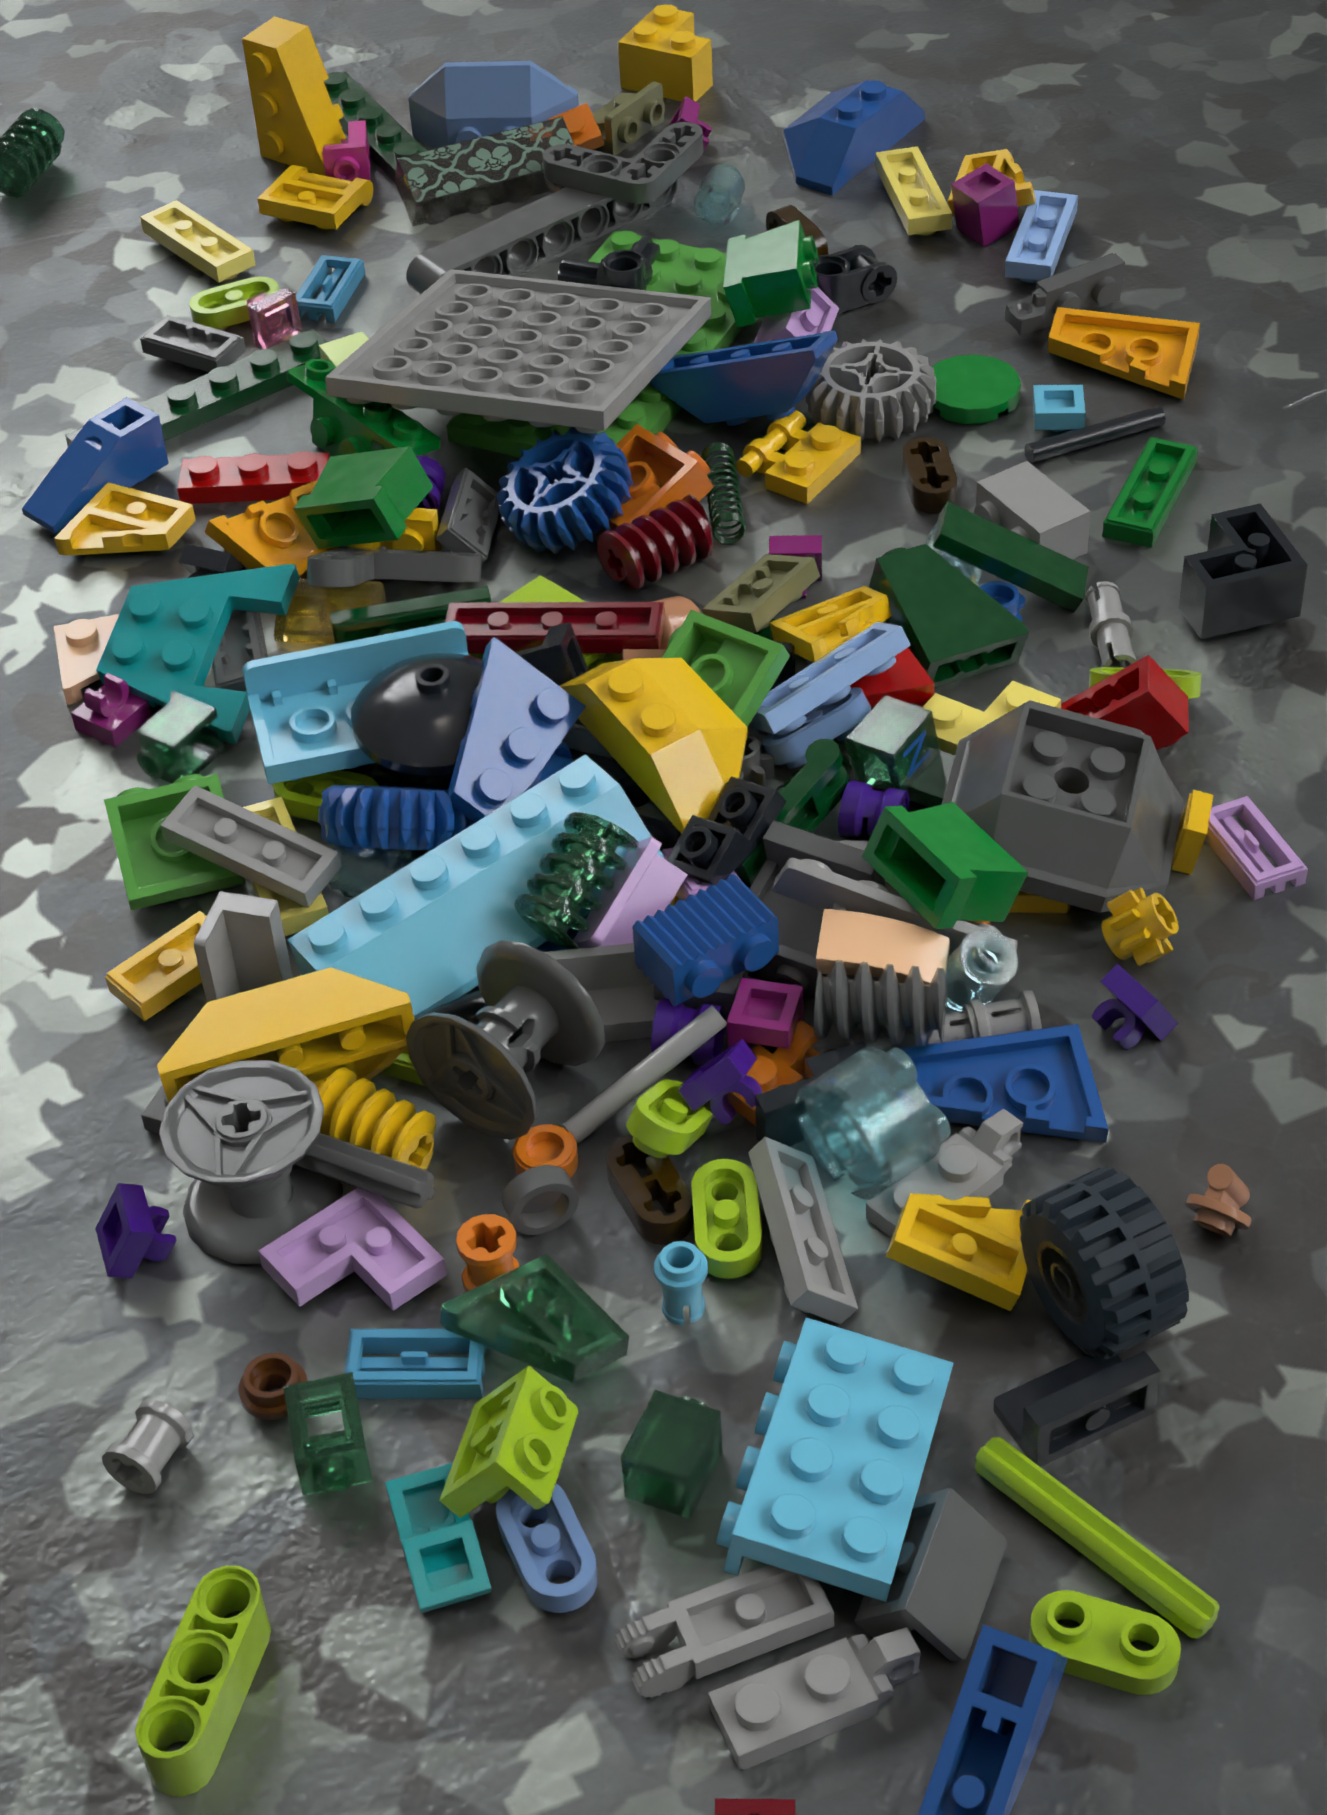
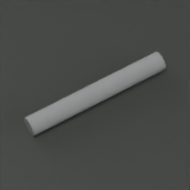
(645, 1074)

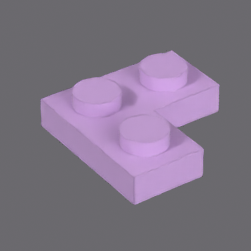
(349, 1236)

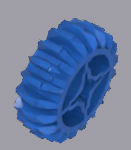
(564, 490)
(389, 817)

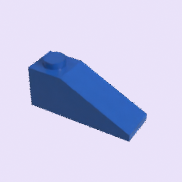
(994, 1726)

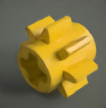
(1140, 926)

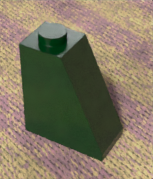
(946, 616)

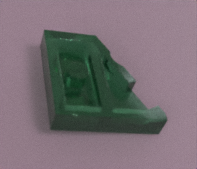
(539, 1320)

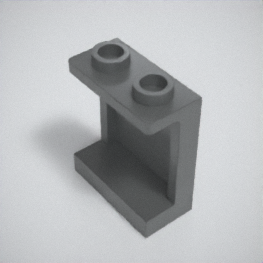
(798, 922)

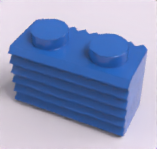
(705, 940)

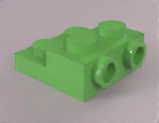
(729, 660)
(151, 866)

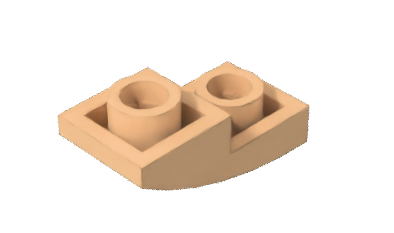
(879, 941)

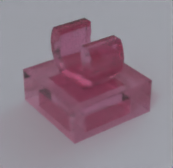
(274, 317)

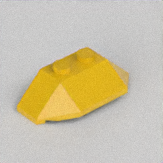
(663, 731)
(300, 1022)

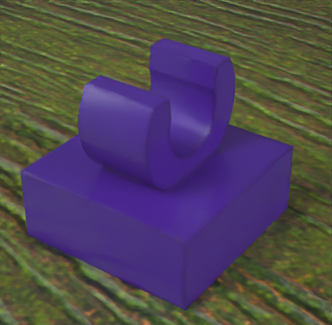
(1134, 1005)
(720, 1076)
(132, 1231)

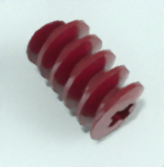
(656, 543)

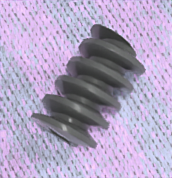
(880, 1004)

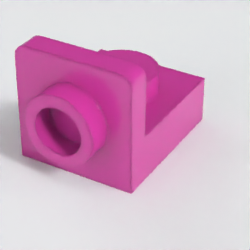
(351, 157)

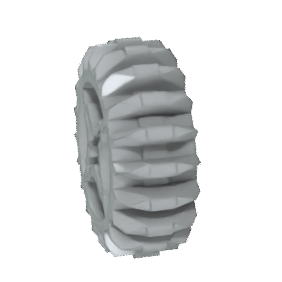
(873, 390)

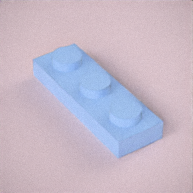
(1041, 236)
(830, 677)

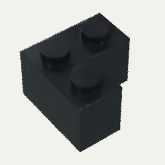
(1244, 576)

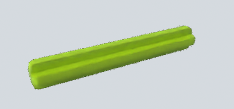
(1097, 1538)

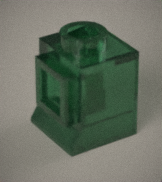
(173, 741)
(331, 1459)

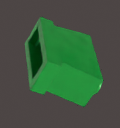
(770, 273)
(363, 497)
(944, 865)

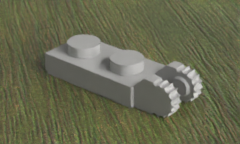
(724, 1627)

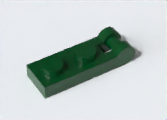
(808, 797)

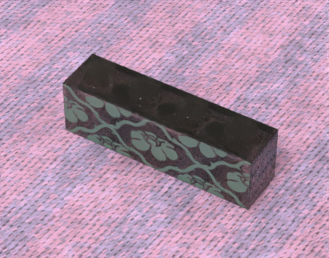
(478, 172)

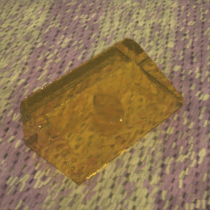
(310, 608)

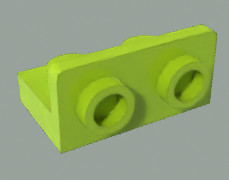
(512, 1443)

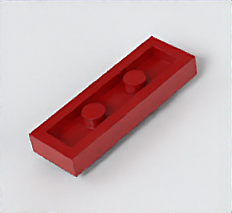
(247, 476)

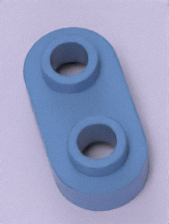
(821, 723)
(548, 1551)

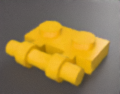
(810, 458)

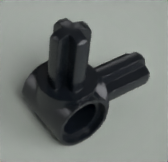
(617, 269)

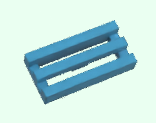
(336, 287)
(415, 1373)

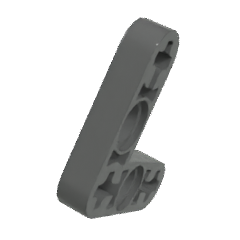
(626, 179)
(357, 565)

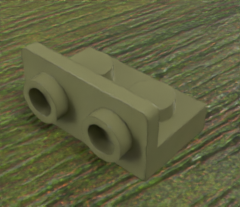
(629, 117)
(763, 591)

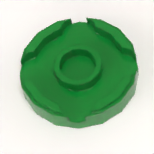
(975, 388)

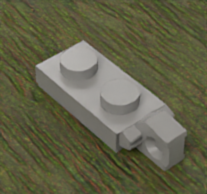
(965, 1166)
(812, 1695)

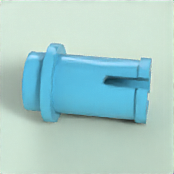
(681, 1273)

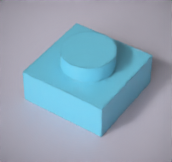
(1058, 407)

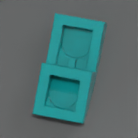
(436, 1543)

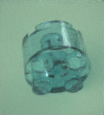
(871, 1120)

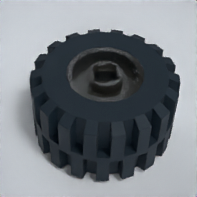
(1104, 1262)

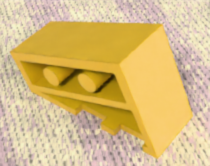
(290, 95)

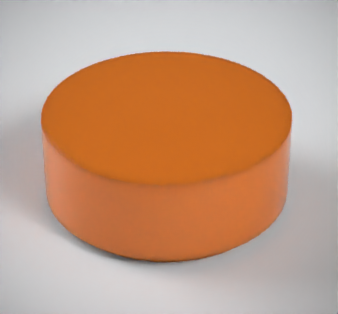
(546, 1146)

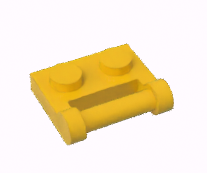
(314, 198)

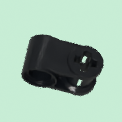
(854, 278)

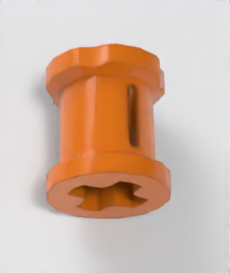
(487, 1248)

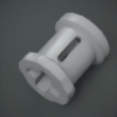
(147, 1446)

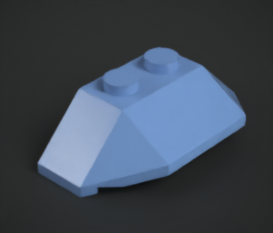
(485, 99)

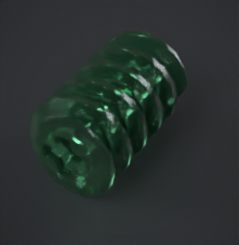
(28, 150)
(571, 876)

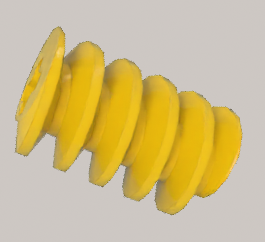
(375, 1119)

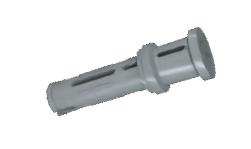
(973, 1022)

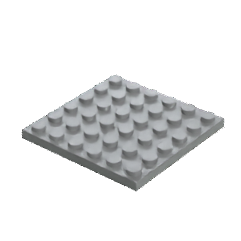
(521, 349)

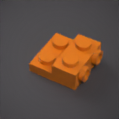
(659, 474)

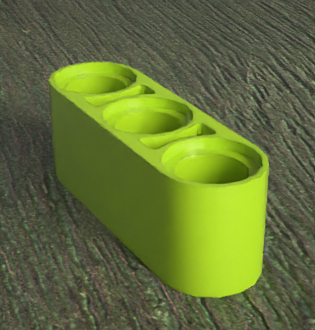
(204, 1711)

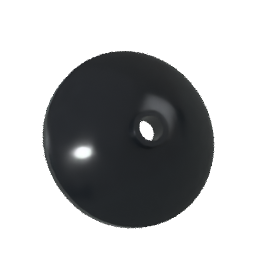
(417, 713)

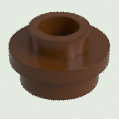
(263, 1375)

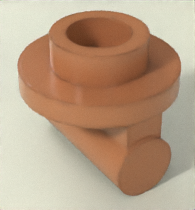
(1220, 1206)

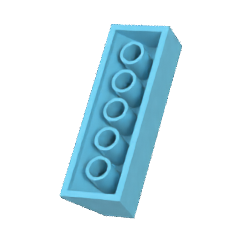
(441, 911)

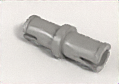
(1110, 625)

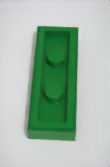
(1150, 492)

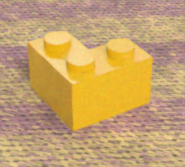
(666, 52)

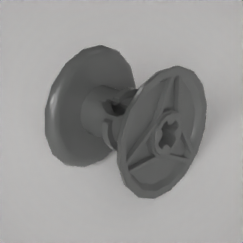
(530, 1014)
(239, 1140)

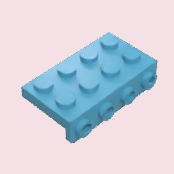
(307, 697)
(837, 1459)

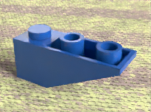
(112, 447)

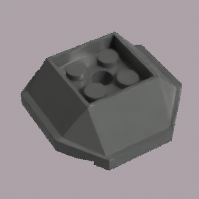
(1070, 803)

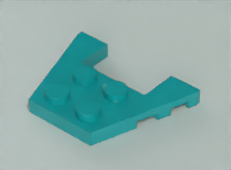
(175, 628)

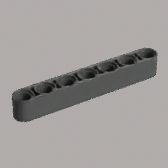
(531, 235)

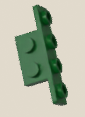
(356, 428)

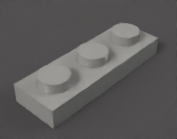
(251, 846)
(802, 1231)

